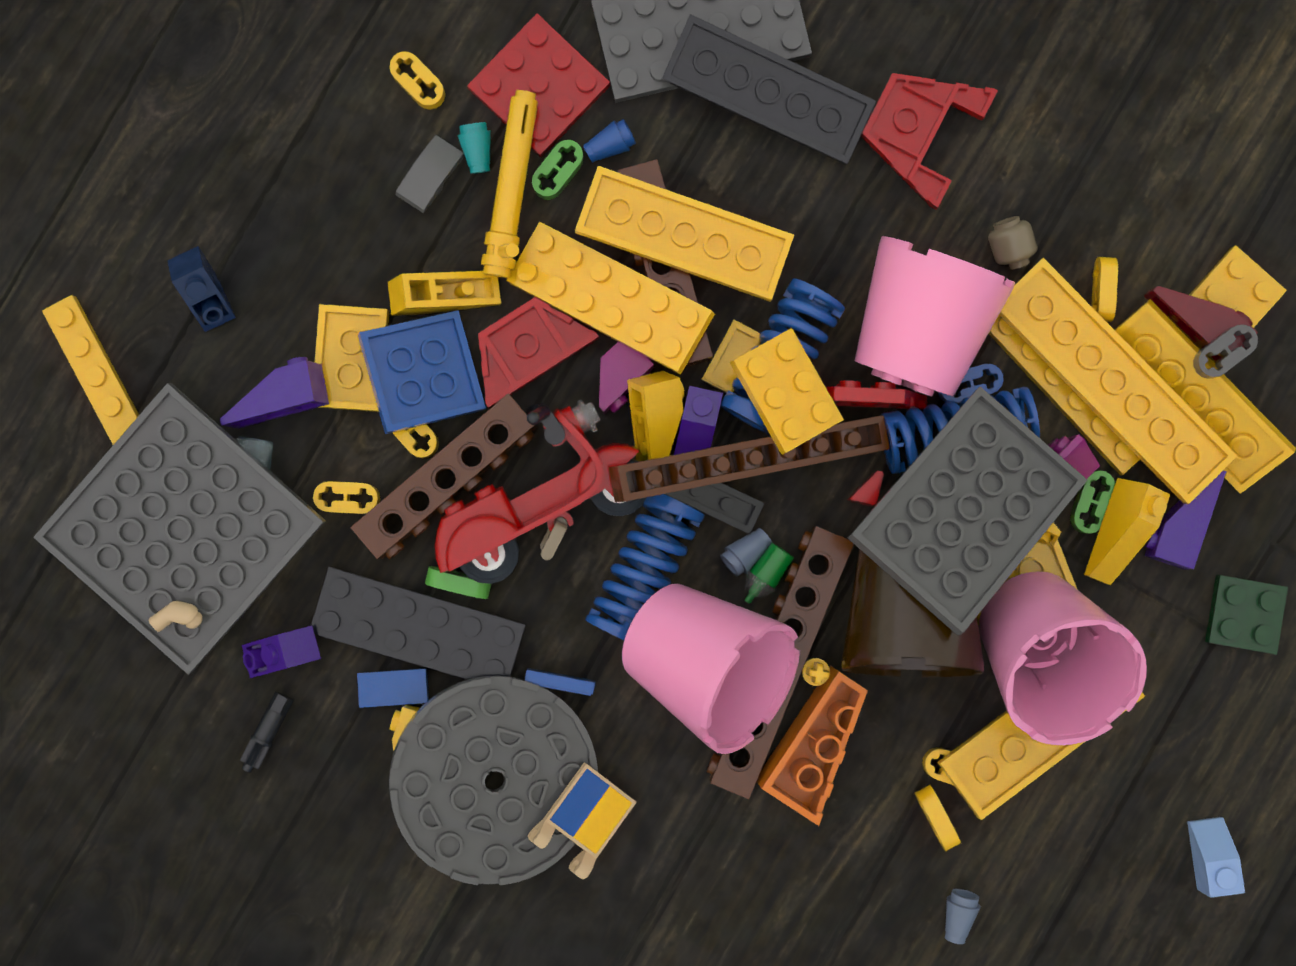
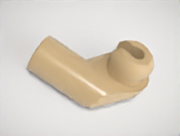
(176, 612)

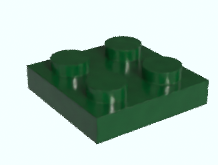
(1246, 614)

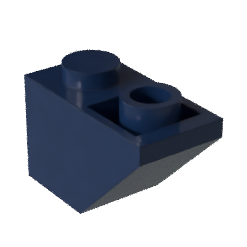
(200, 288)

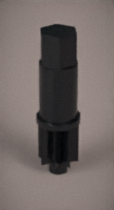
(266, 731)

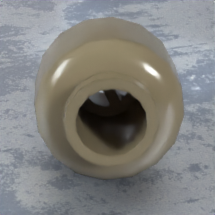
(1012, 242)

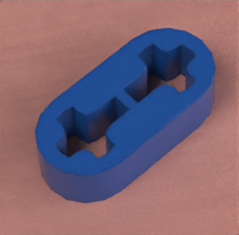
(975, 373)

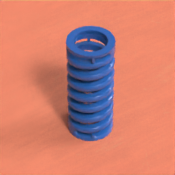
(800, 298)
(941, 416)
(659, 506)

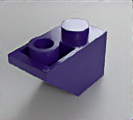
(280, 651)

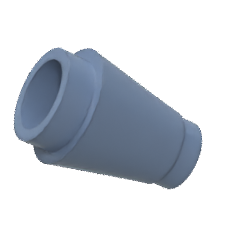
(745, 552)
(960, 914)

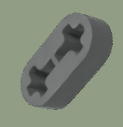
(1229, 358)

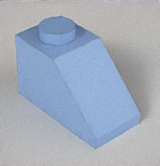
(1215, 858)

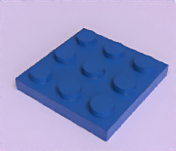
(421, 371)

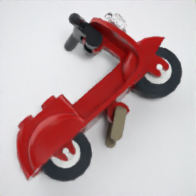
(484, 531)

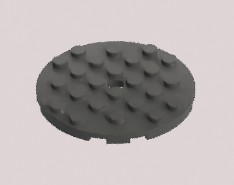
(443, 767)

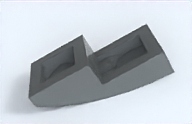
(429, 173)

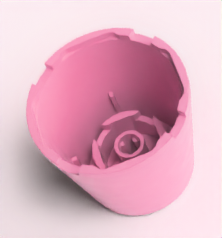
(927, 316)
(1059, 659)
(711, 663)

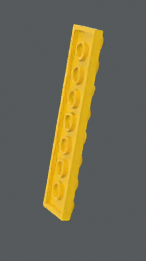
(1115, 382)

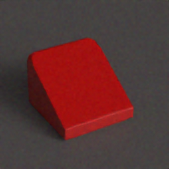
(869, 490)

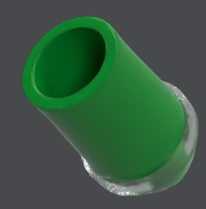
(767, 572)

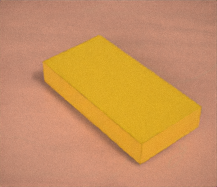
(736, 342)

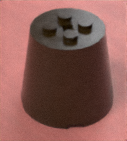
(896, 632)

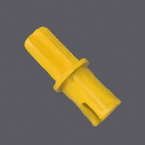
(816, 671)

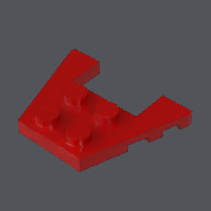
(908, 120)

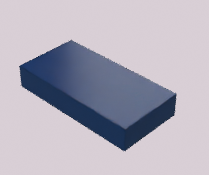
(560, 681)
(393, 687)

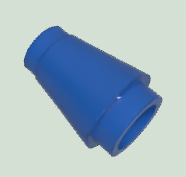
(611, 141)

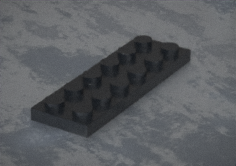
(768, 89)
(415, 627)

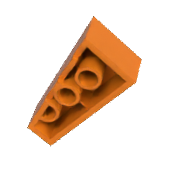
(813, 747)

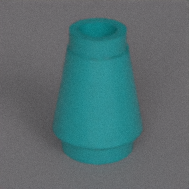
(476, 146)

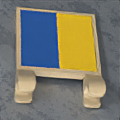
(587, 815)

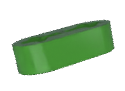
(563, 175)
(1085, 499)
(457, 583)

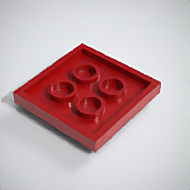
(549, 67)

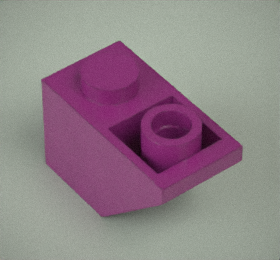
(615, 369)
(1076, 453)

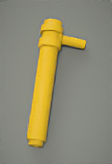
(502, 238)

